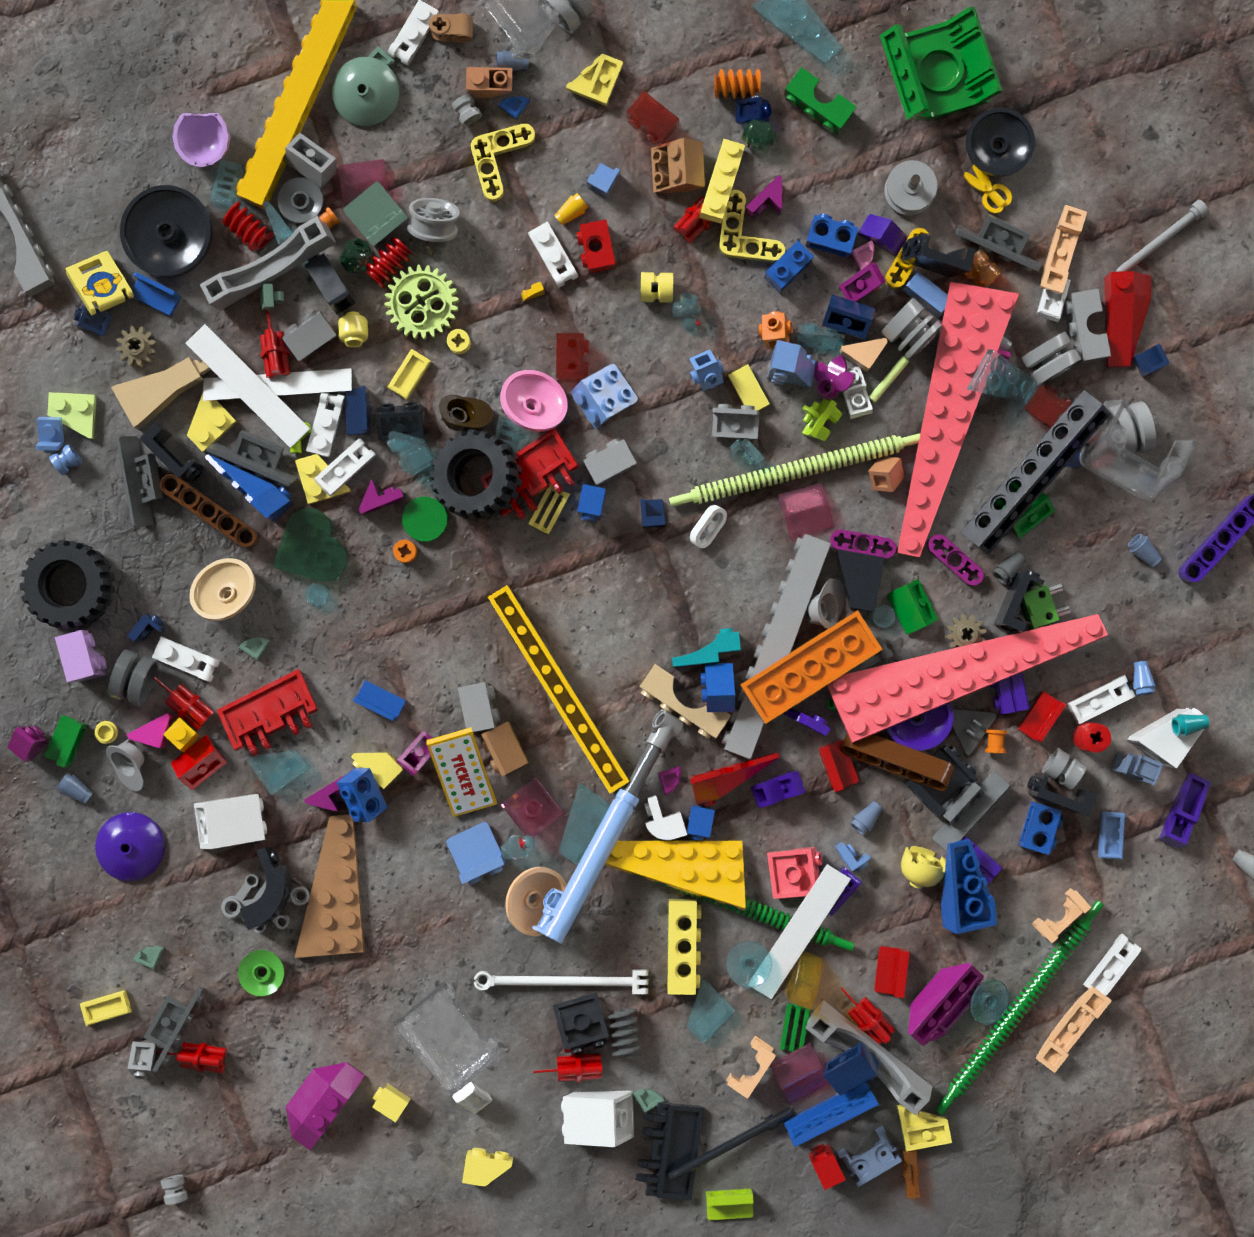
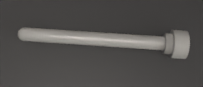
(1197, 211)

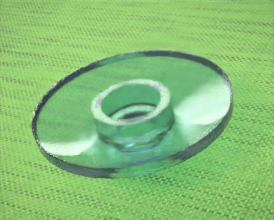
(745, 975)
(989, 1001)

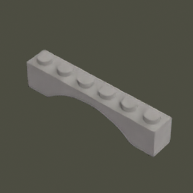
(29, 267)
(237, 283)
(902, 1082)

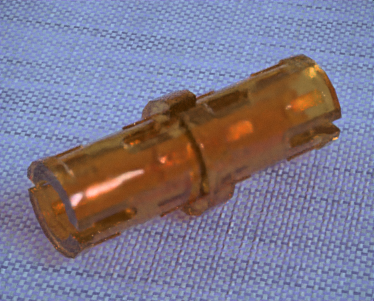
(911, 1174)

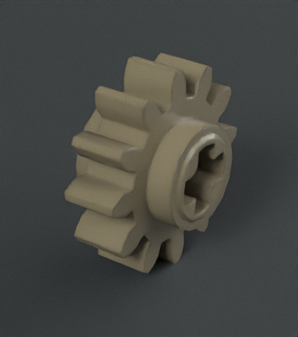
(128, 348)
(956, 631)

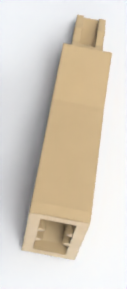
(149, 395)

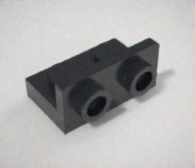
(402, 419)

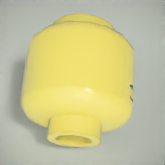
(353, 329)

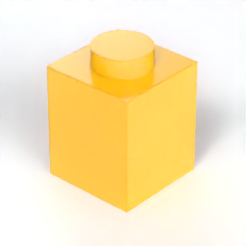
(181, 735)

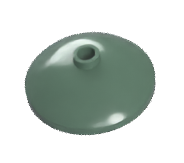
(376, 102)

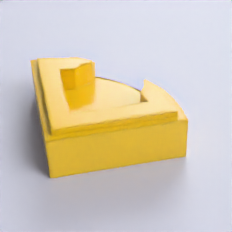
(535, 291)

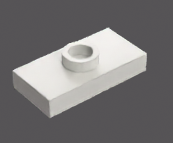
(1052, 303)
(472, 1098)

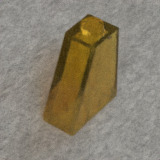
(804, 980)

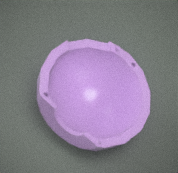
(201, 138)

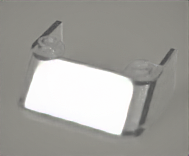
(1107, 458)

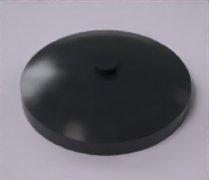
(166, 231)

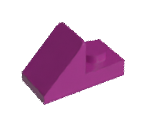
(771, 194)
(863, 283)
(373, 501)
(416, 754)
(324, 797)

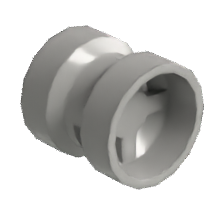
(465, 107)
(174, 1189)

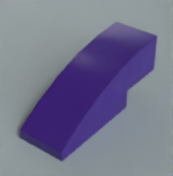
(1185, 811)

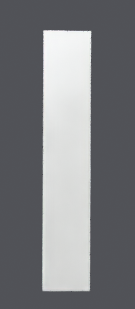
(290, 384)
(247, 385)
(803, 927)

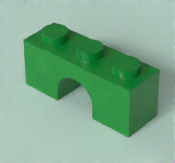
(832, 114)

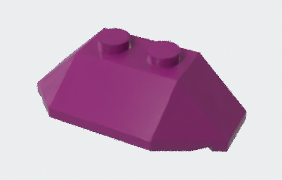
(943, 1002)
(320, 1101)

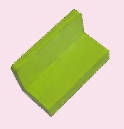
(729, 1204)

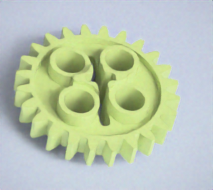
(433, 319)

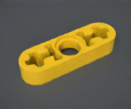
(893, 269)

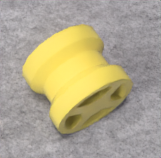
(458, 346)

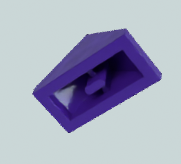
(883, 233)

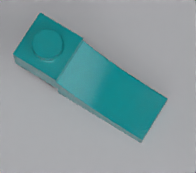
(723, 642)

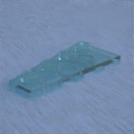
(800, 24)

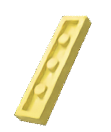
(722, 181)

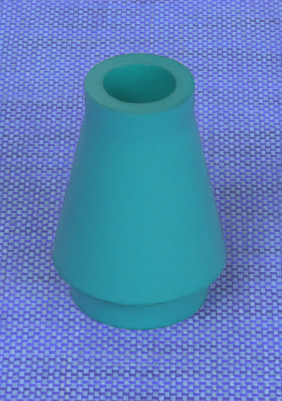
(1188, 724)

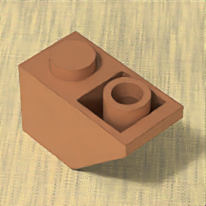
(488, 82)

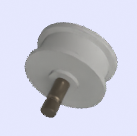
(910, 188)
(433, 221)

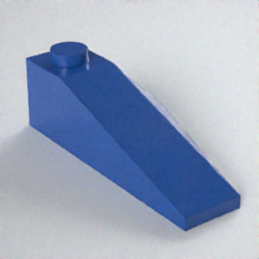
(262, 495)
(965, 895)

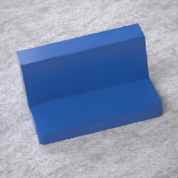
(155, 295)
(380, 700)

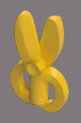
(983, 184)

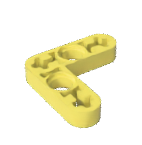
(493, 149)
(741, 241)

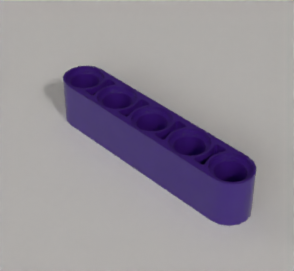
(1213, 545)

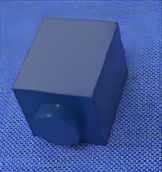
(700, 822)

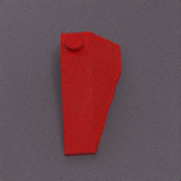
(1125, 311)
(718, 782)

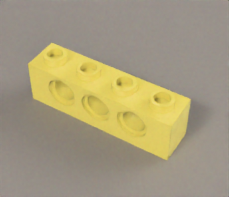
(676, 982)

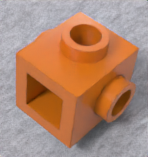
(775, 327)

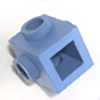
(706, 370)

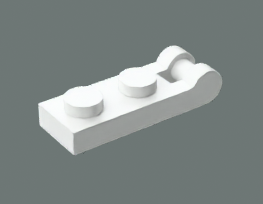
(413, 32)
(552, 254)
(325, 424)
(344, 467)
(185, 658)
(1100, 700)
(1113, 965)

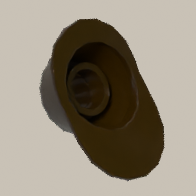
(464, 412)

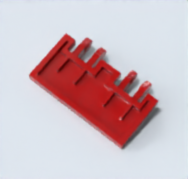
(539, 460)
(266, 709)

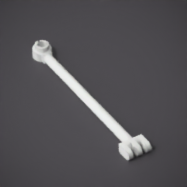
(633, 981)

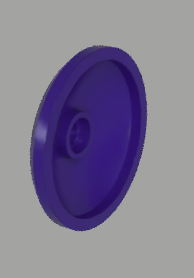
(927, 732)
(145, 845)

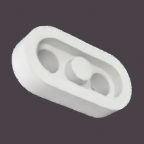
(708, 526)

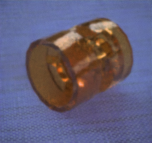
(983, 271)

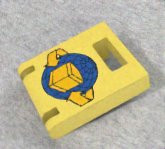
(100, 285)

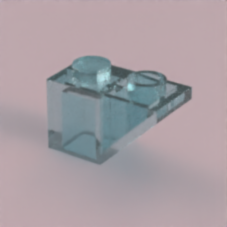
(412, 450)

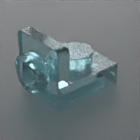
(750, 453)

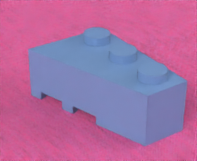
(791, 365)

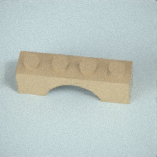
(660, 685)

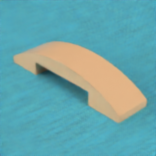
(1062, 249)
(1071, 1027)

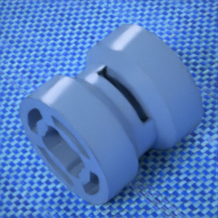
(68, 458)

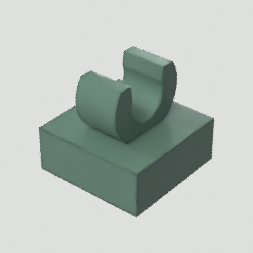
(269, 298)

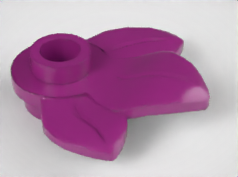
(833, 374)

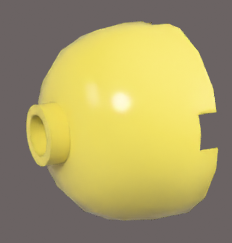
(922, 867)

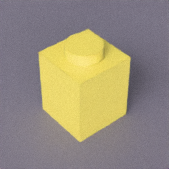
(390, 1102)

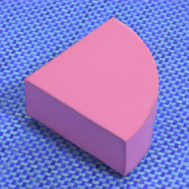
(863, 255)

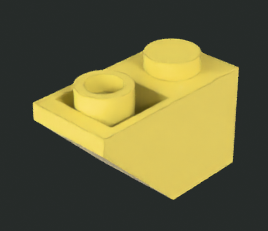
(382, 765)
(485, 1167)

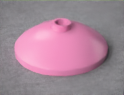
(537, 392)

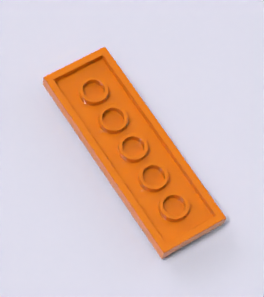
(811, 667)

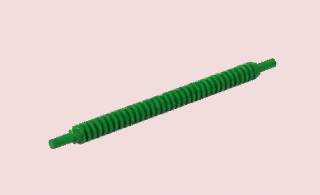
(826, 937)
(956, 1090)

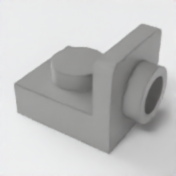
(142, 1059)

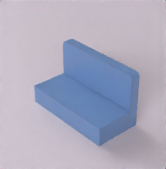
(927, 294)

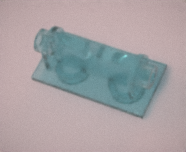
(812, 333)

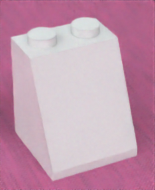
(1161, 742)
(230, 821)
(598, 1118)

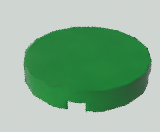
(424, 519)

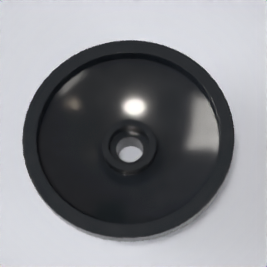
(1007, 129)

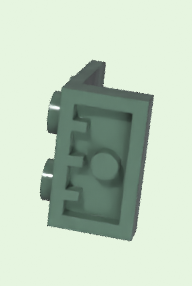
(375, 213)

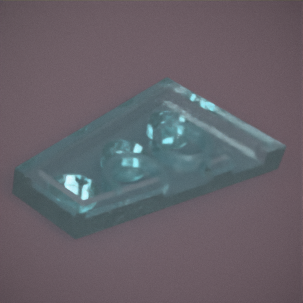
(1001, 378)
(582, 823)

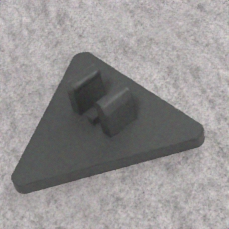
(971, 727)

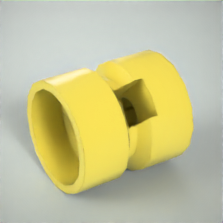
(665, 287)

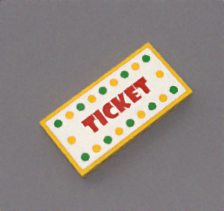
(461, 772)

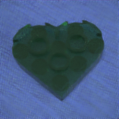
(309, 547)

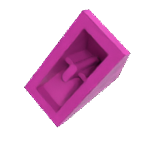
(153, 731)

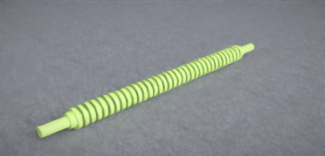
(895, 443)

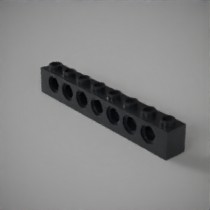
(1046, 468)

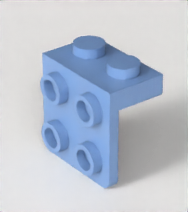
(603, 395)
(476, 853)

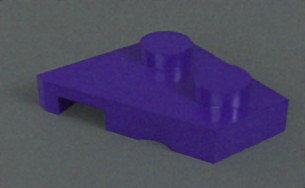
(815, 723)

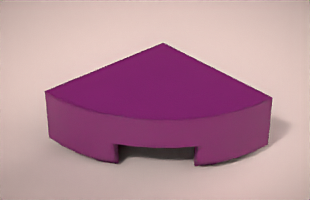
(669, 779)

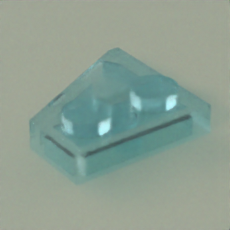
(278, 768)
(708, 1012)

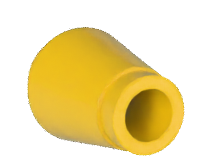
(572, 208)

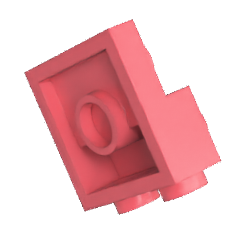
(793, 871)

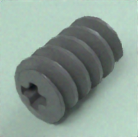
(624, 1033)

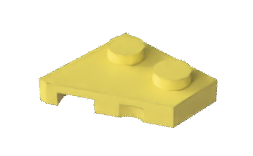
(597, 80)
(209, 423)
(309, 469)
(923, 1129)

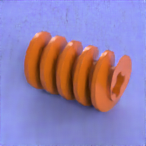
(737, 83)

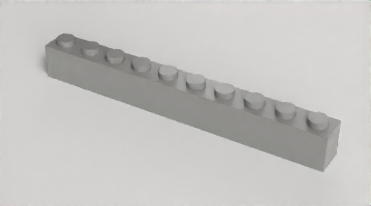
(778, 636)

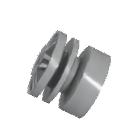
(911, 328)

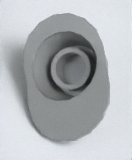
(827, 606)
(127, 761)

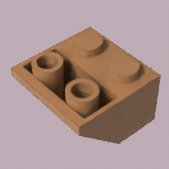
(678, 166)
(504, 749)

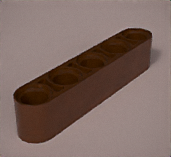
(202, 503)
(900, 761)

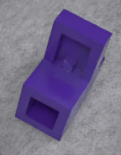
(778, 789)

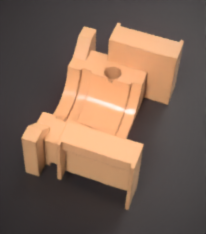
(1074, 907)
(764, 1057)

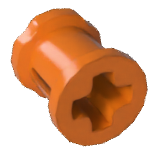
(329, 218)
(996, 741)

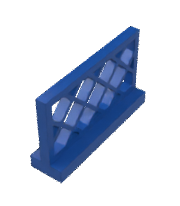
(829, 1114)

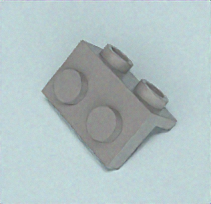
(735, 422)

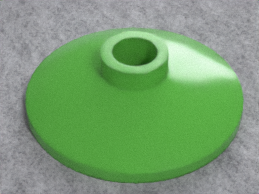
(252, 980)

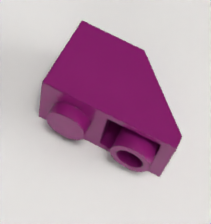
(27, 742)

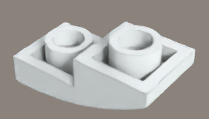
(856, 396)

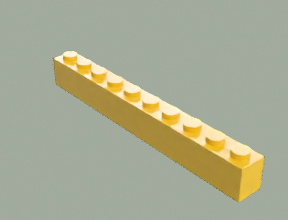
(296, 100)
(558, 689)

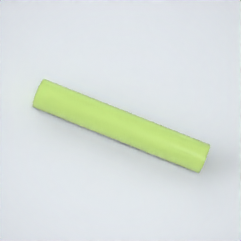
(887, 381)

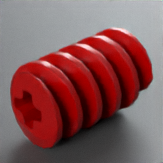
(245, 228)
(388, 261)
(1099, 732)

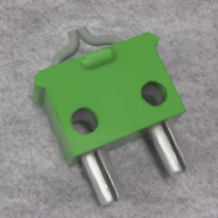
(1037, 607)

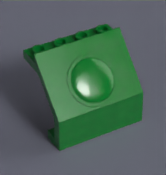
(941, 67)

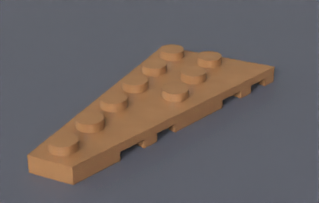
(334, 905)

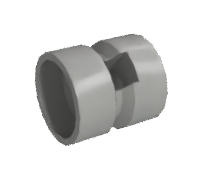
(1062, 767)

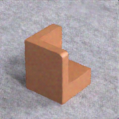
(886, 474)

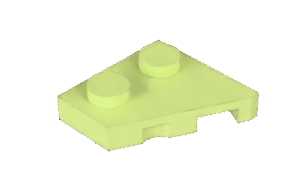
(76, 410)

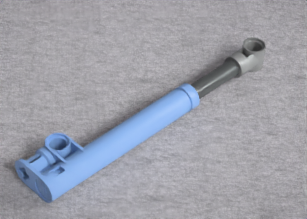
(563, 907)

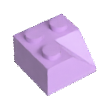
(79, 658)

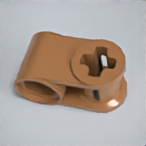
(455, 27)

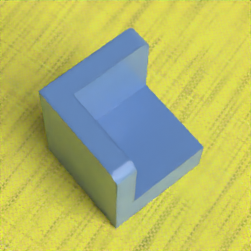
(603, 180)

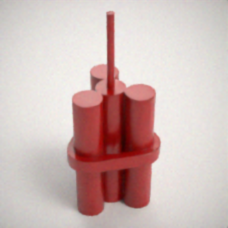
(691, 224)
(274, 352)
(188, 706)
(870, 1020)
(201, 1057)
(577, 1067)

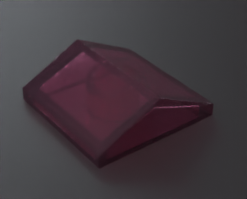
(360, 176)
(806, 510)
(532, 808)
(799, 1073)

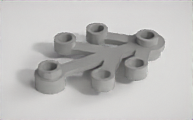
(242, 893)

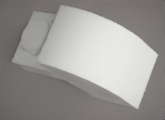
(663, 827)

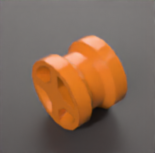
(409, 552)

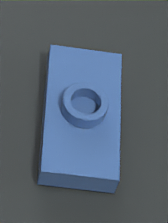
(1111, 835)

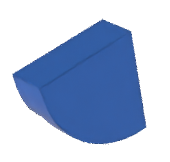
(514, 106)

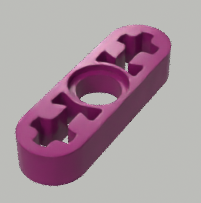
(880, 541)
(955, 550)

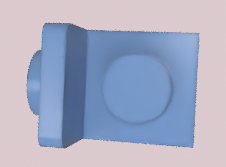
(50, 434)
(847, 854)

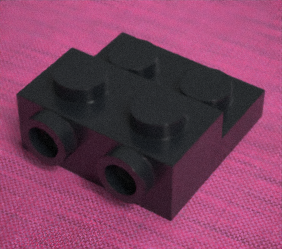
(581, 1024)

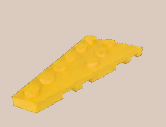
(695, 867)

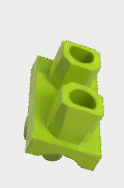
(817, 416)

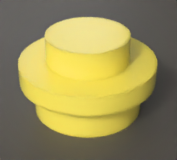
(106, 732)

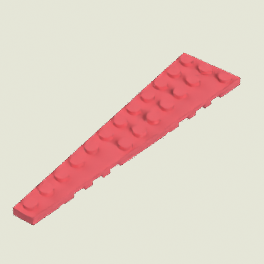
(970, 326)
(905, 689)

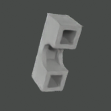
(1088, 345)

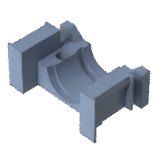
(1139, 768)
(872, 1161)

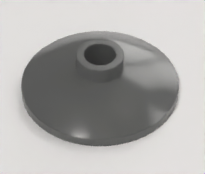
(299, 189)

